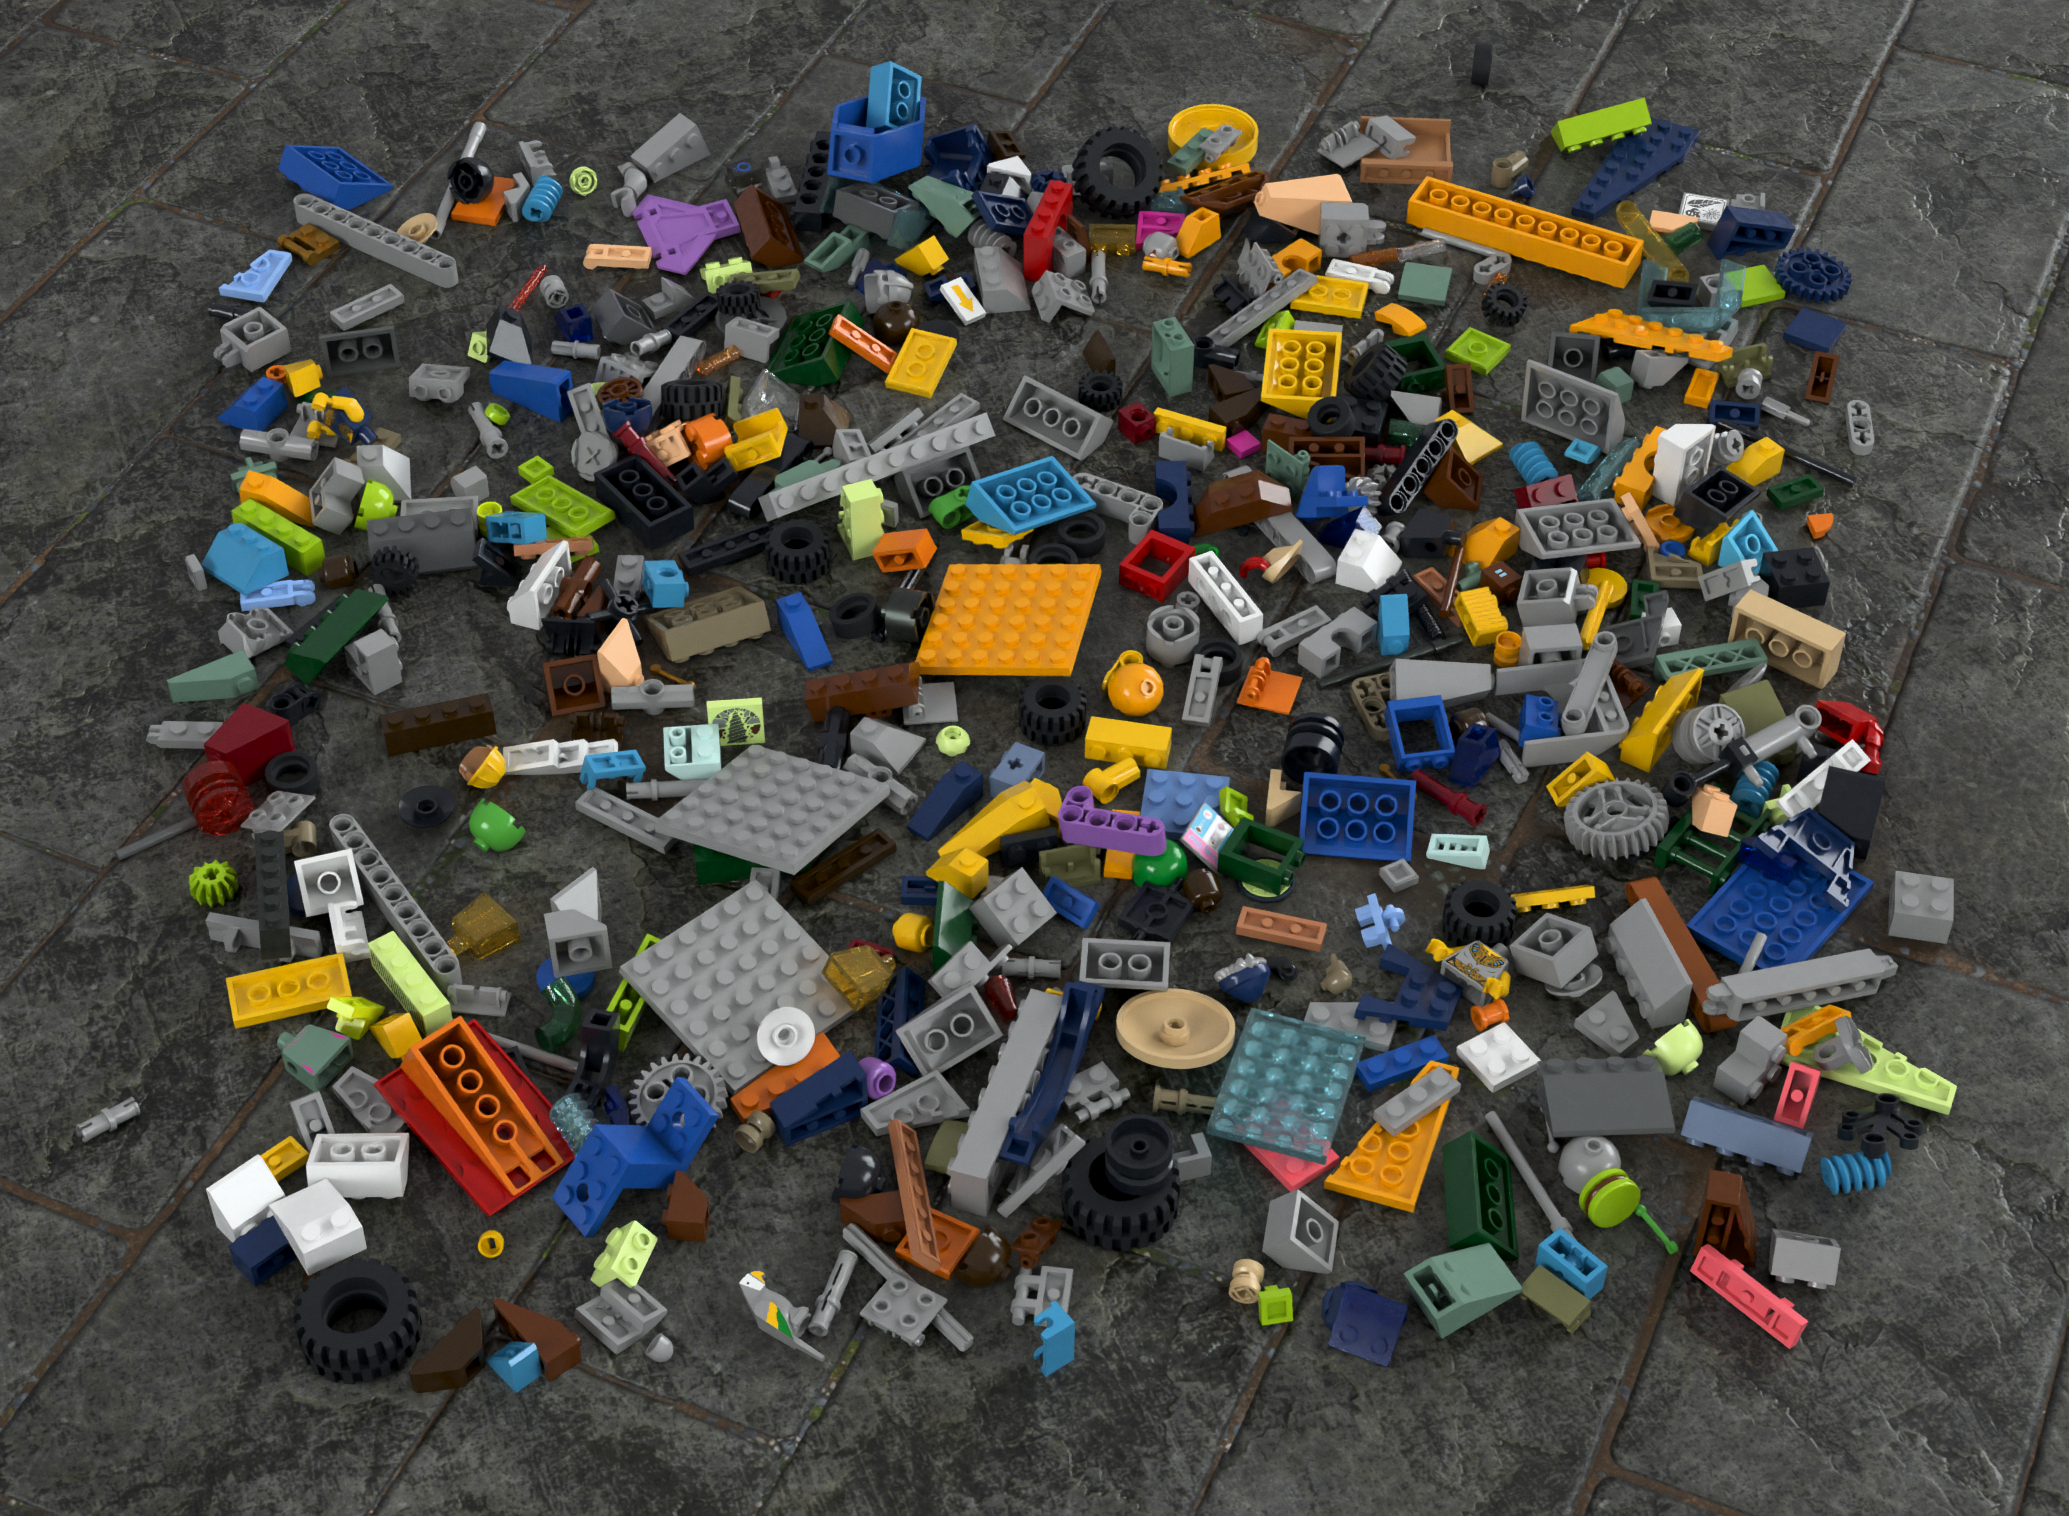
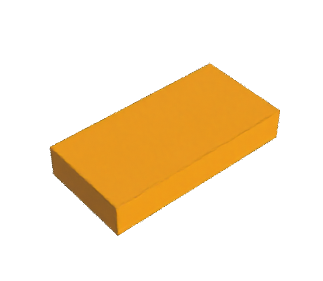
(1701, 388)

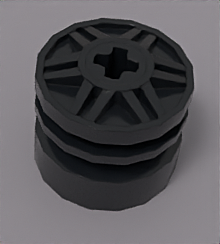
(1312, 746)

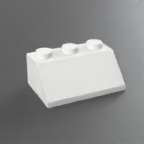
(1681, 459)
(540, 587)
(361, 1163)

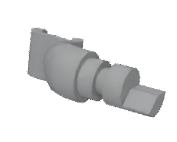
(634, 186)

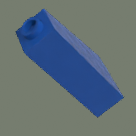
(534, 388)

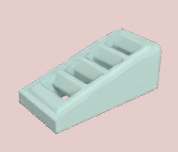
(1475, 845)

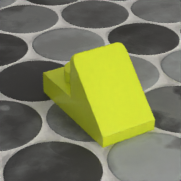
(354, 1015)

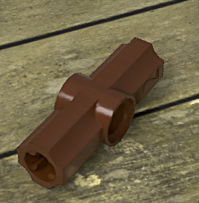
(576, 588)

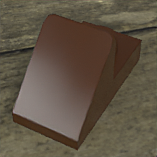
(1459, 388)

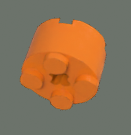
(706, 440)

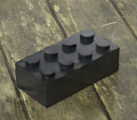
(644, 501)

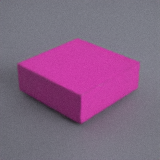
(1243, 444)

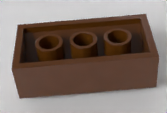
(767, 229)
(864, 690)

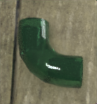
(1403, 432)
(565, 1015)

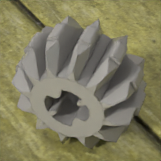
(1365, 488)

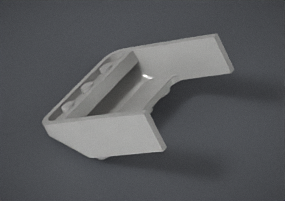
(1605, 728)

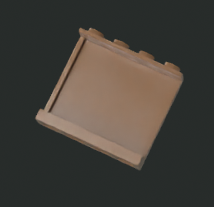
(1427, 156)

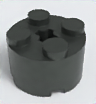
(907, 614)

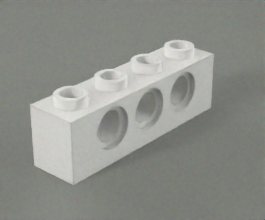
(1225, 597)

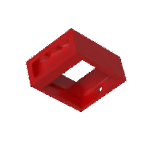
(1161, 548)

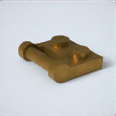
(318, 243)

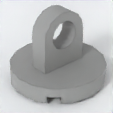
(592, 453)
(1846, 1047)

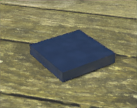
(1815, 331)

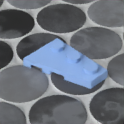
(260, 279)

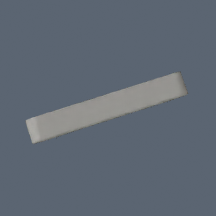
(677, 365)
(1286, 530)

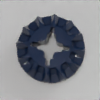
(1039, 178)

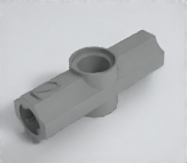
(279, 444)
(652, 696)
(900, 797)

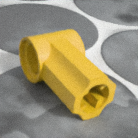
(1107, 783)

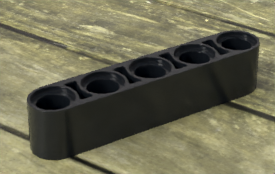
(1416, 467)
(761, 480)

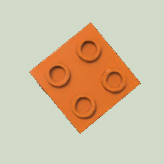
(1269, 688)

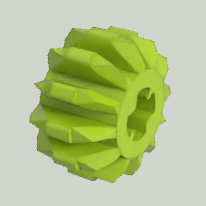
(213, 883)

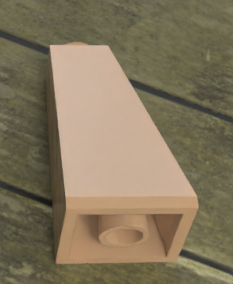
(1300, 200)

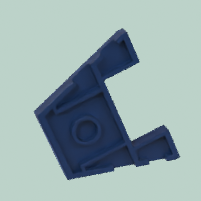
(1819, 845)
(1423, 999)

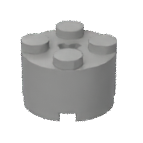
(1172, 635)

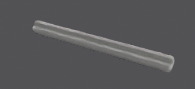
(887, 1266)

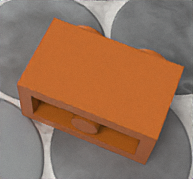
(904, 550)

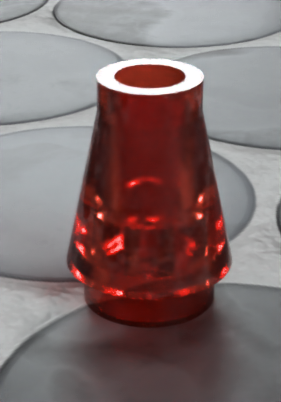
(1002, 996)

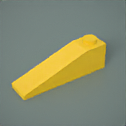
(1009, 813)

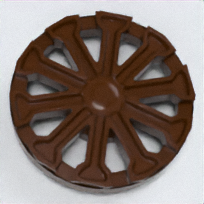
(620, 388)

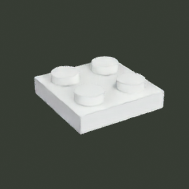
(1498, 1057)

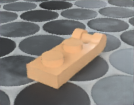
(617, 256)
(1639, 523)

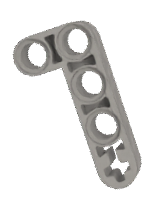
(1123, 504)

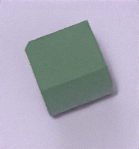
(1617, 381)

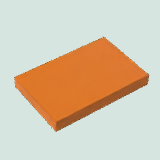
(486, 211)

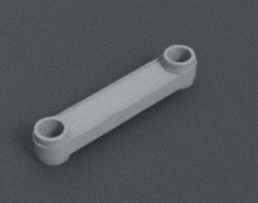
(1589, 683)

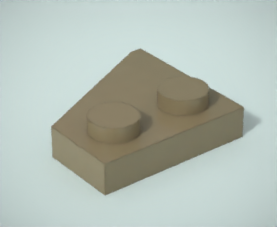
(1672, 570)

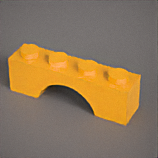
(1635, 473)

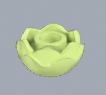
(589, 183)
(952, 740)

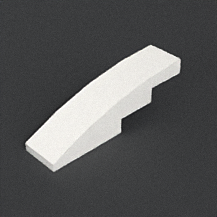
(552, 757)

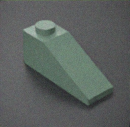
(216, 680)

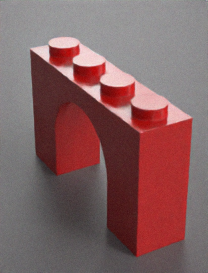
(1040, 232)

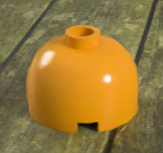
(1135, 689)

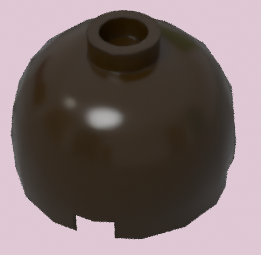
(894, 321)
(986, 1260)

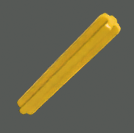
(1594, 616)

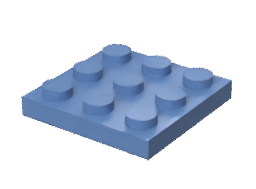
(1178, 796)

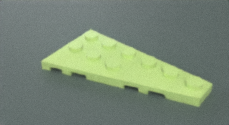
(1889, 1074)

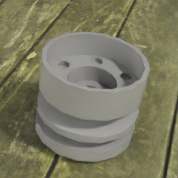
(1705, 731)

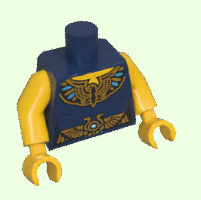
(343, 418)

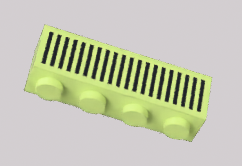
(409, 983)

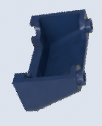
(958, 158)

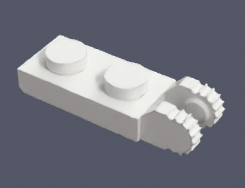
(1378, 280)

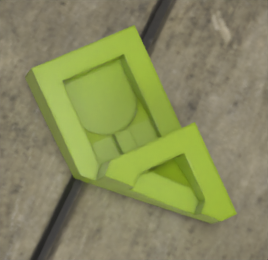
(1233, 806)

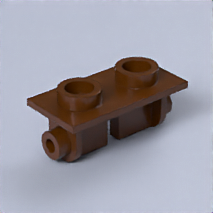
(1036, 1240)

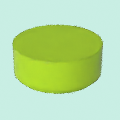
(497, 413)

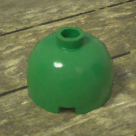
(1160, 869)

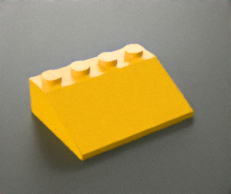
(1300, 369)

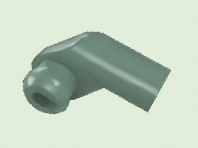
(1472, 577)

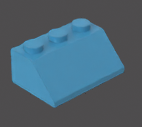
(892, 97)
(245, 559)

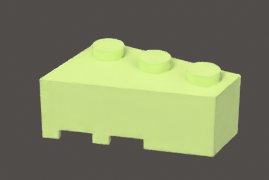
(861, 518)

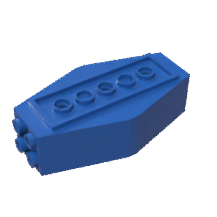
(868, 156)

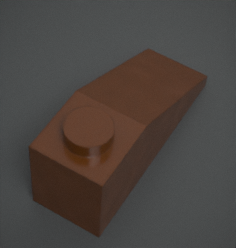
(556, 1345)

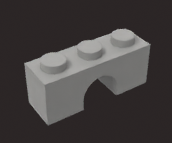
(1322, 650)

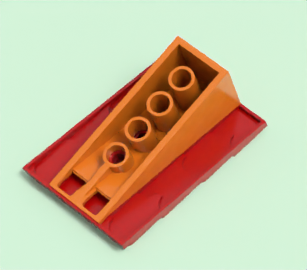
(476, 1114)

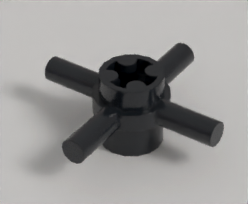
(620, 607)

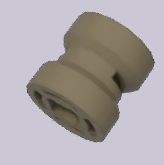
(751, 1135)

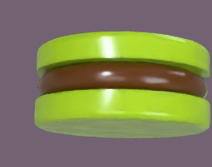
(1609, 1197)

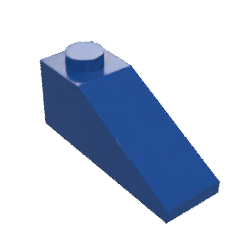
(802, 631)

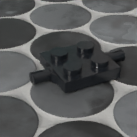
(1157, 912)

